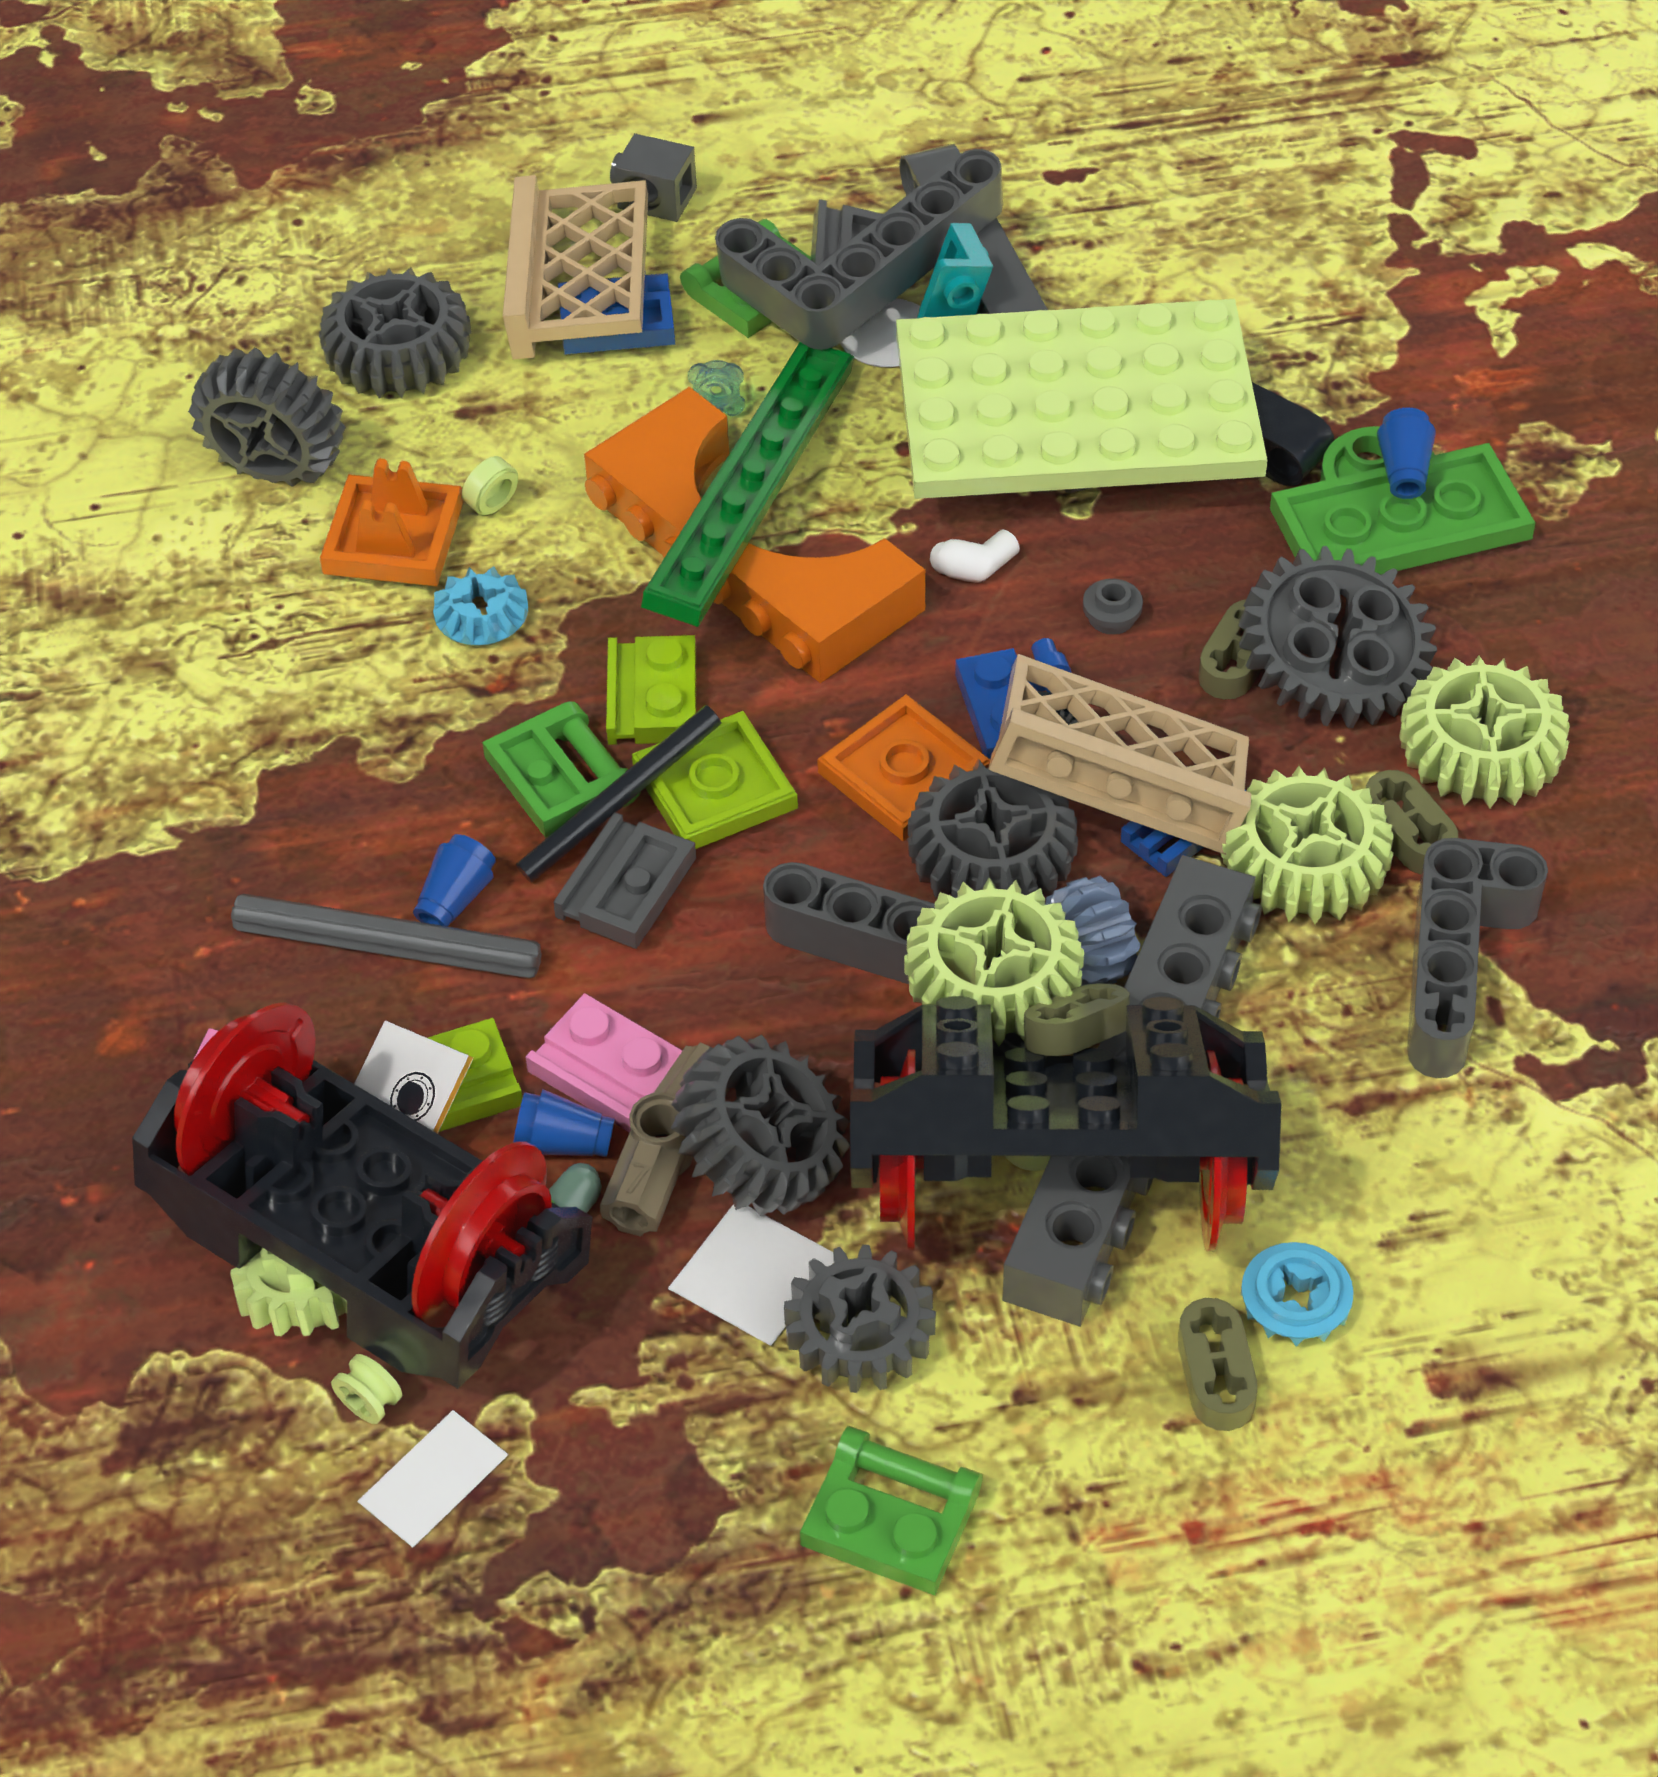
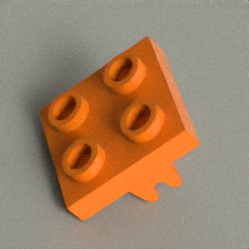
(392, 527)

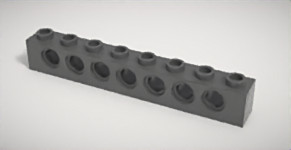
(1190, 944)

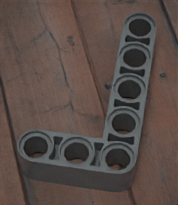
(835, 298)
(846, 922)

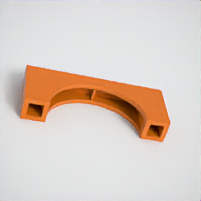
(807, 607)

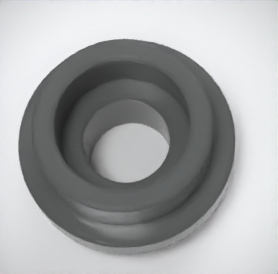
(1112, 605)

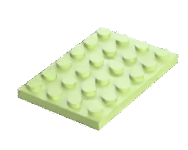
(1078, 399)

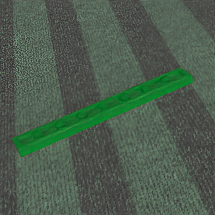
(746, 485)

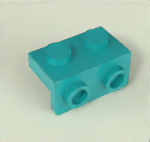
(958, 275)

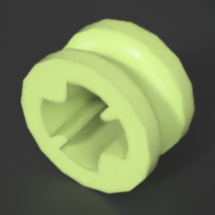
(366, 1388)

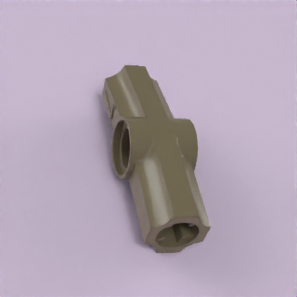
(647, 1163)

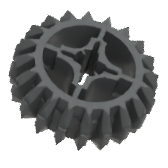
(395, 332)
(267, 418)
(991, 829)
(747, 1140)

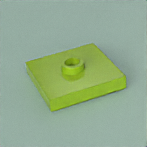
(722, 785)

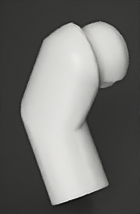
(972, 560)

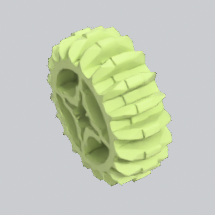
(1484, 731)
(1311, 845)
(966, 934)

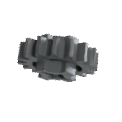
(872, 1340)

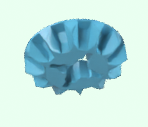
(464, 623)
(1305, 1269)

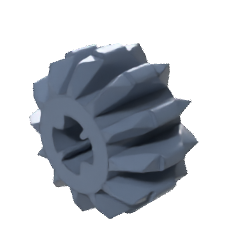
(1103, 928)

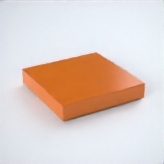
(894, 760)

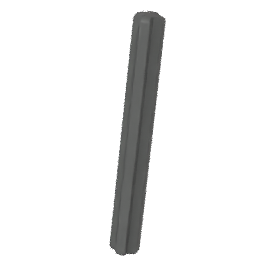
(386, 935)

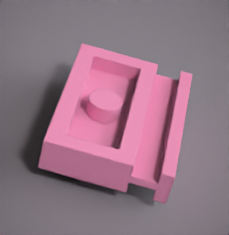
(602, 1059)

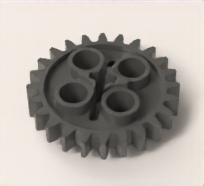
(1389, 645)

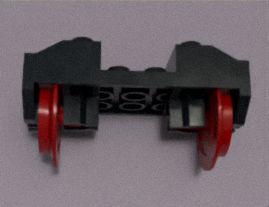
(1179, 1104)
(354, 1196)

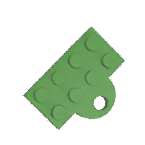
(1462, 512)

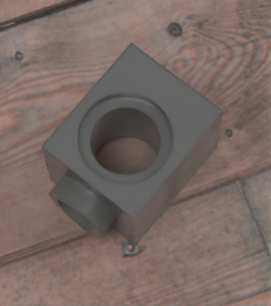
(667, 171)

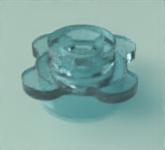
(720, 374)

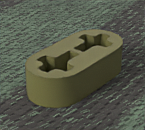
(1219, 651)
(1418, 816)
(1076, 1020)
(1202, 1366)

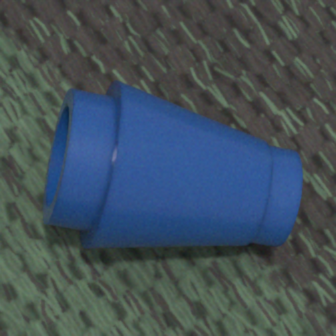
(1406, 449)
(454, 880)
(562, 1126)

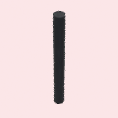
(618, 793)

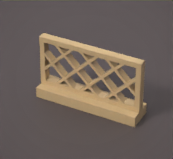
(534, 263)
(1101, 771)

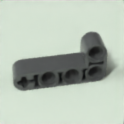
(1460, 890)

